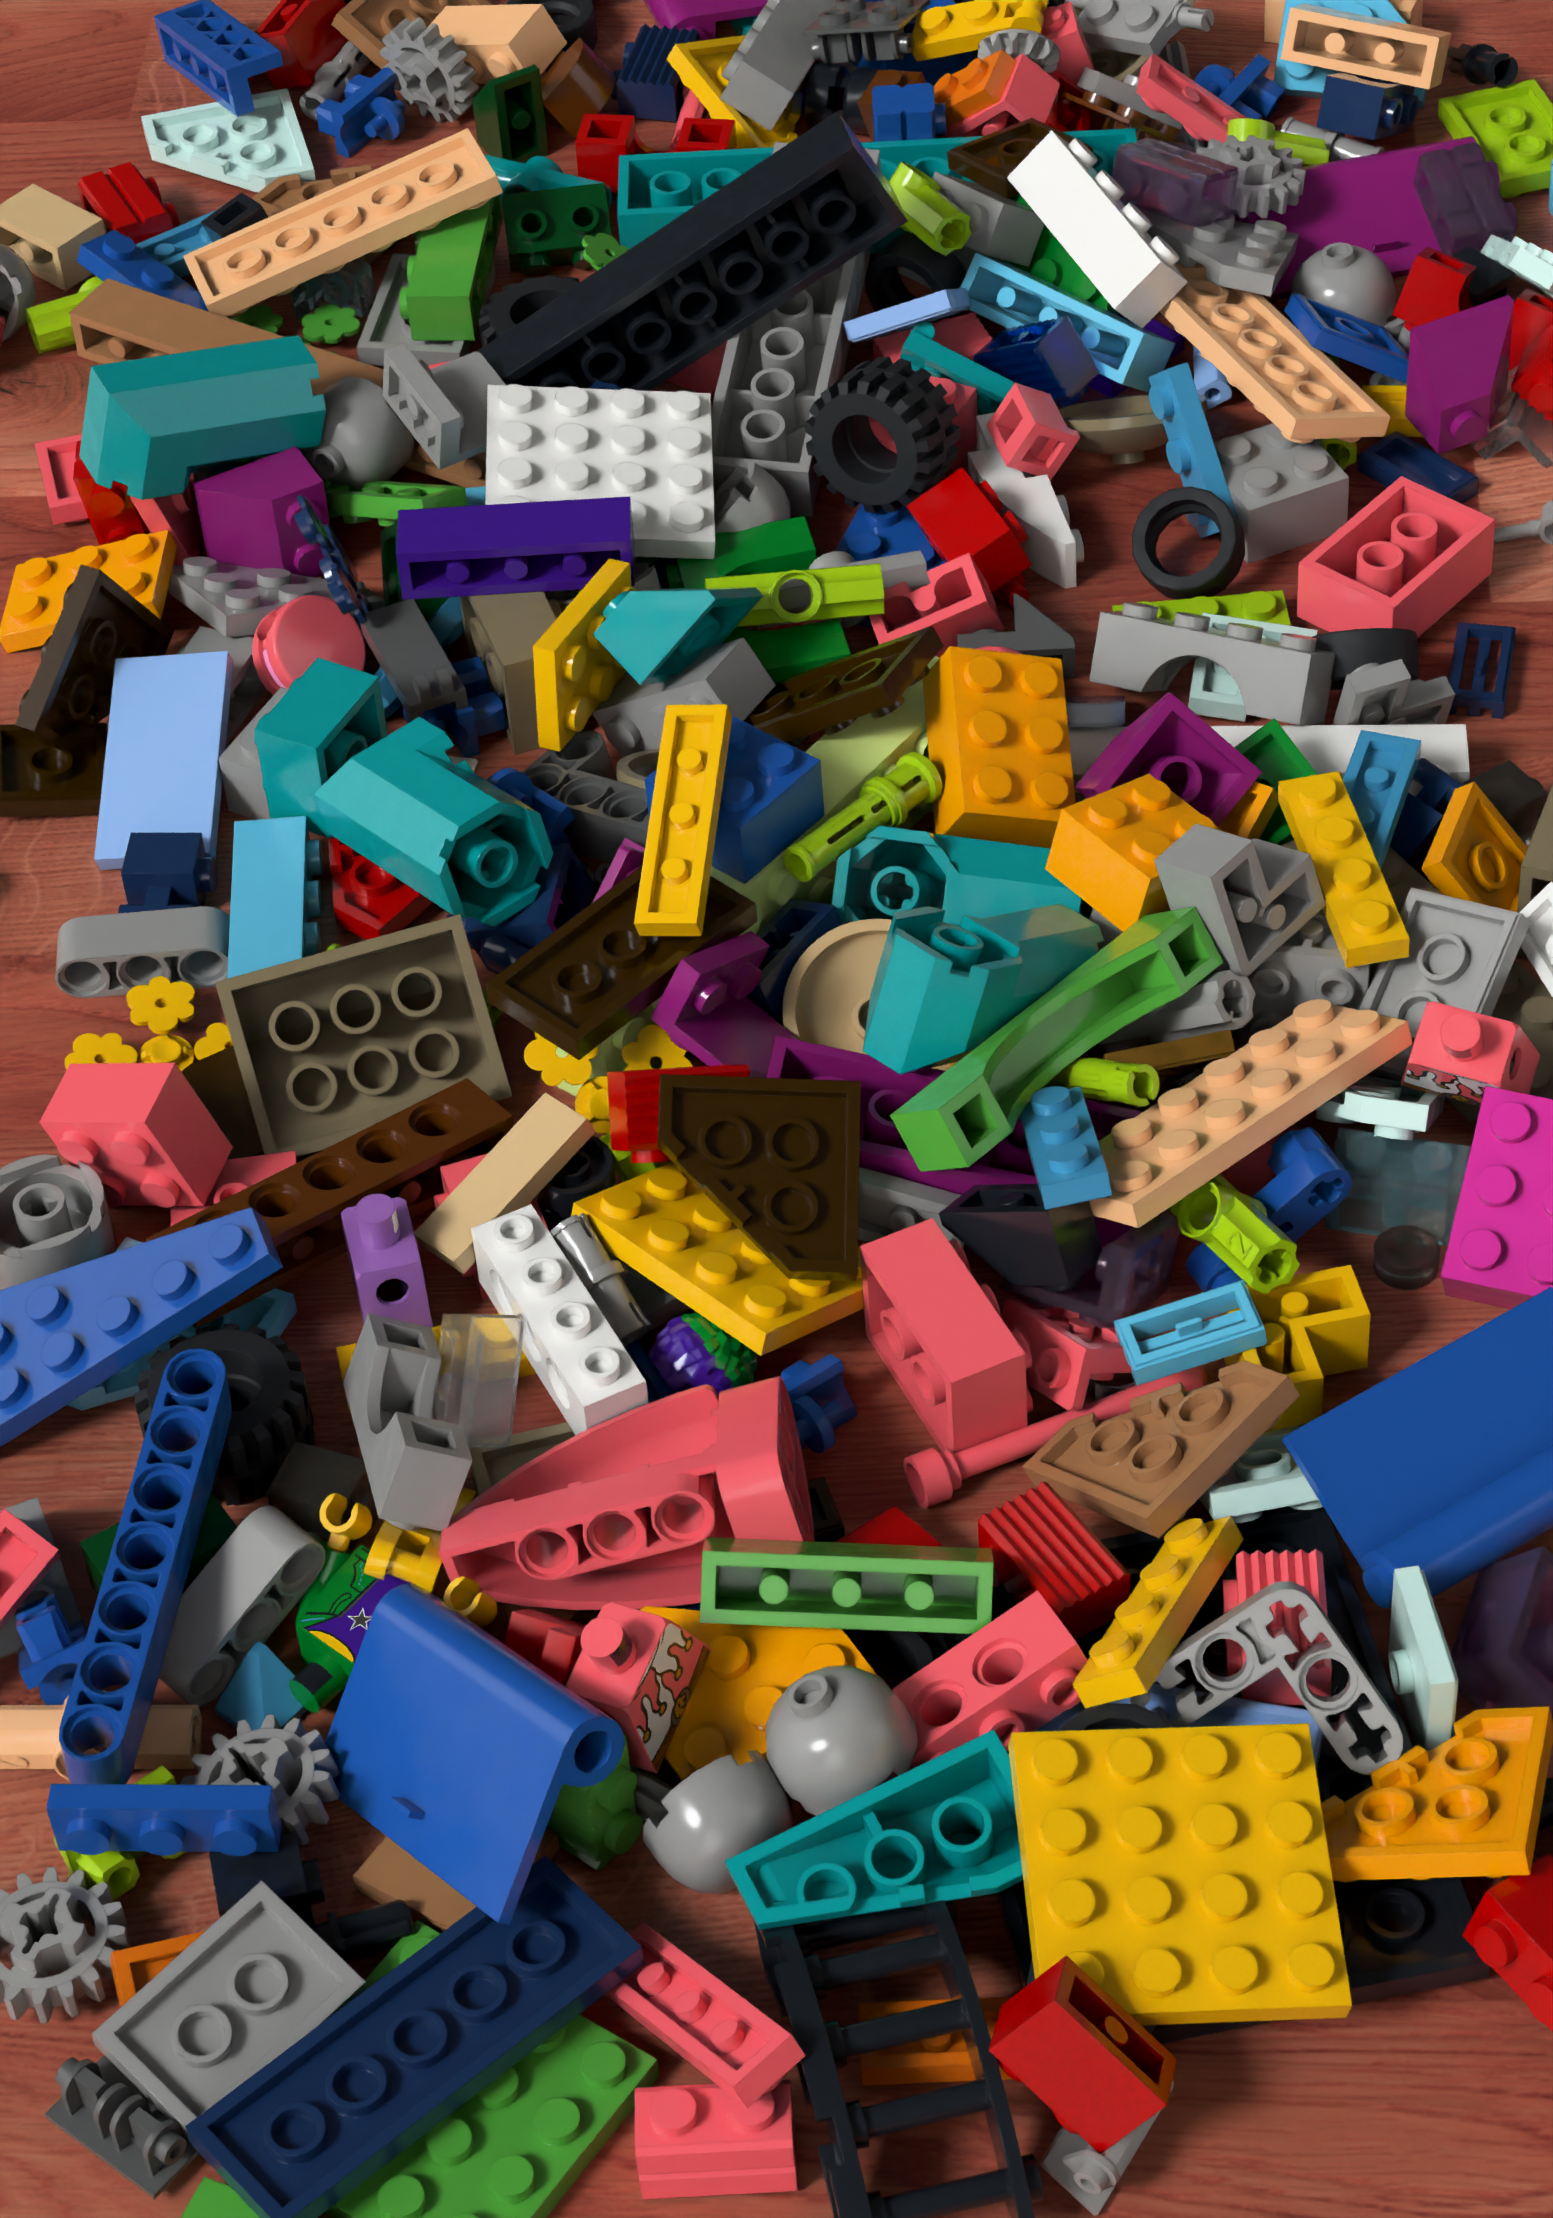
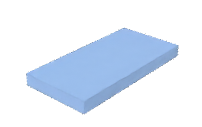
(164, 750)

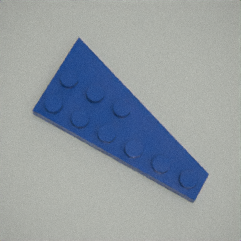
(106, 1313)

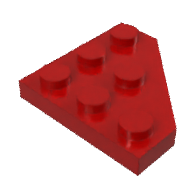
(368, 897)

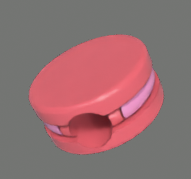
(299, 634)

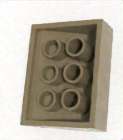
(360, 1034)

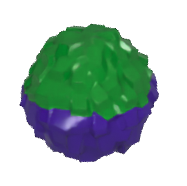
(700, 1353)

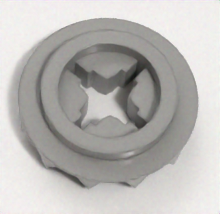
(1019, 41)

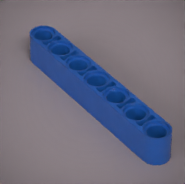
(152, 1594)

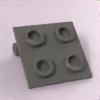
(864, 29)
(119, 2124)

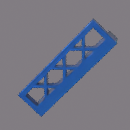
(215, 52)

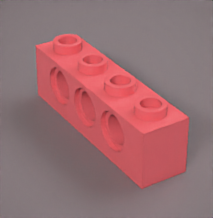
(999, 1678)

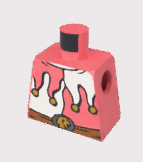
(1465, 1051)
(639, 1675)

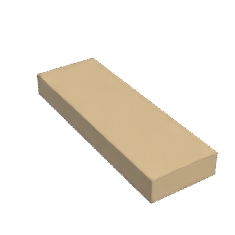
(505, 1178)

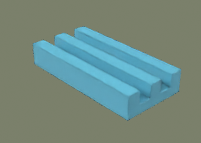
(1193, 1340)

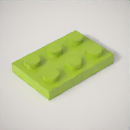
(1512, 130)

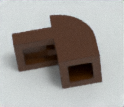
(575, 85)

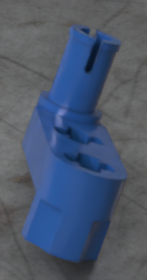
(1305, 1190)

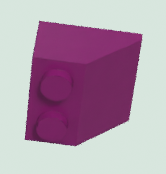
(252, 511)

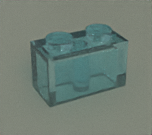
(1398, 1184)

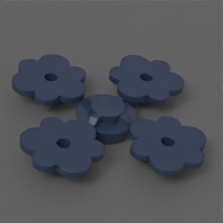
(335, 564)

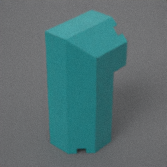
(189, 410)
(437, 825)
(956, 874)
(956, 985)

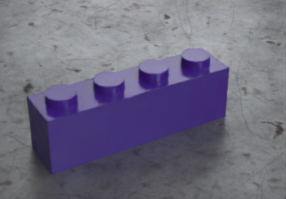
(511, 546)

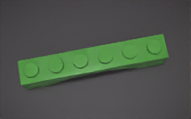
(988, 1089)

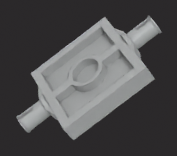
(1138, 25)

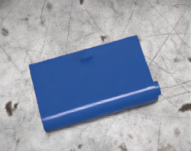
(1443, 1456)
(461, 1746)

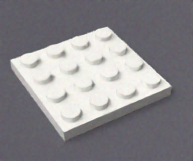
(609, 446)

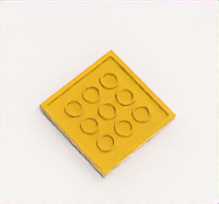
(704, 1260)
(1182, 1870)

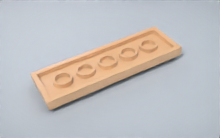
(343, 224)
(1272, 362)
(1240, 1105)

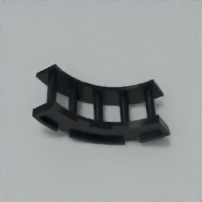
(802, 1980)

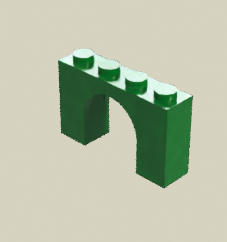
(768, 549)

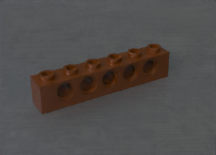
(388, 1158)

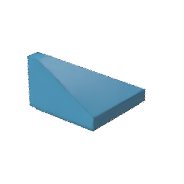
(259, 1690)

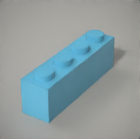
(1018, 298)
(273, 894)

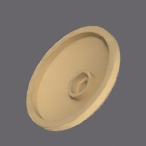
(833, 984)

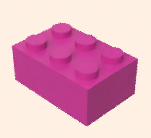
(1505, 1205)

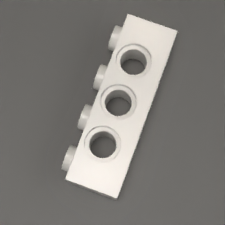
(563, 1327)

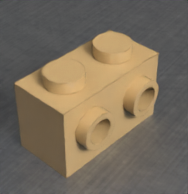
(48, 234)

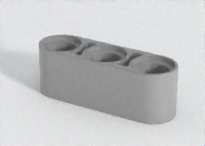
(129, 949)
(238, 1602)

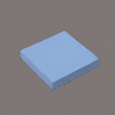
(907, 314)

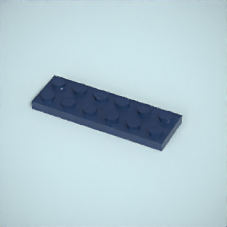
(413, 2048)

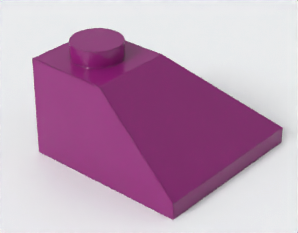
(1459, 374)
(1181, 753)

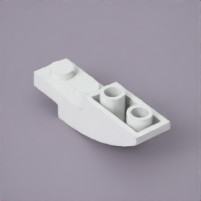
(1032, 500)

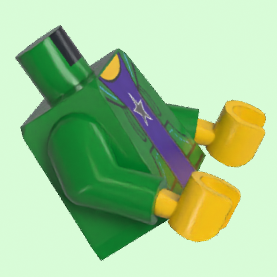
(341, 1604)

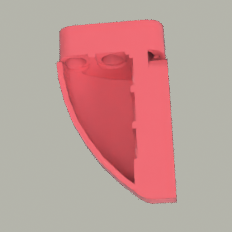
(634, 1499)

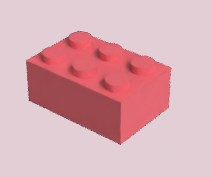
(1396, 562)
(944, 1337)

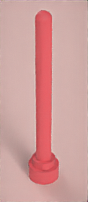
(935, 1474)

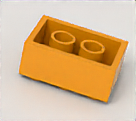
(999, 745)

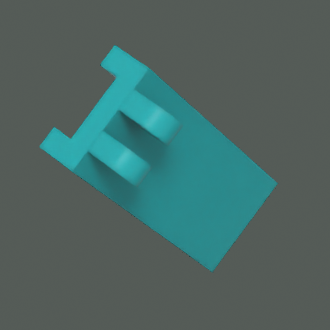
(947, 364)

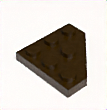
(79, 657)
(774, 1162)

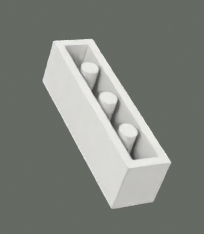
(1098, 229)

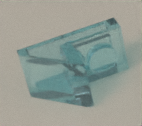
(347, 287)

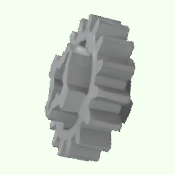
(429, 69)
(1265, 177)
(286, 1758)
(51, 1946)

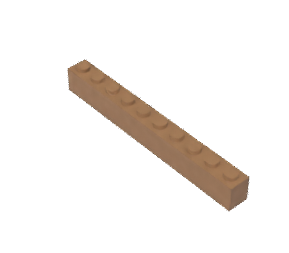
(133, 324)

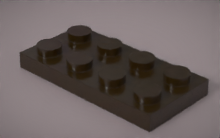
(846, 689)
(601, 972)

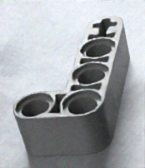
(588, 785)

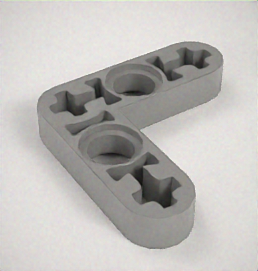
(1268, 1650)

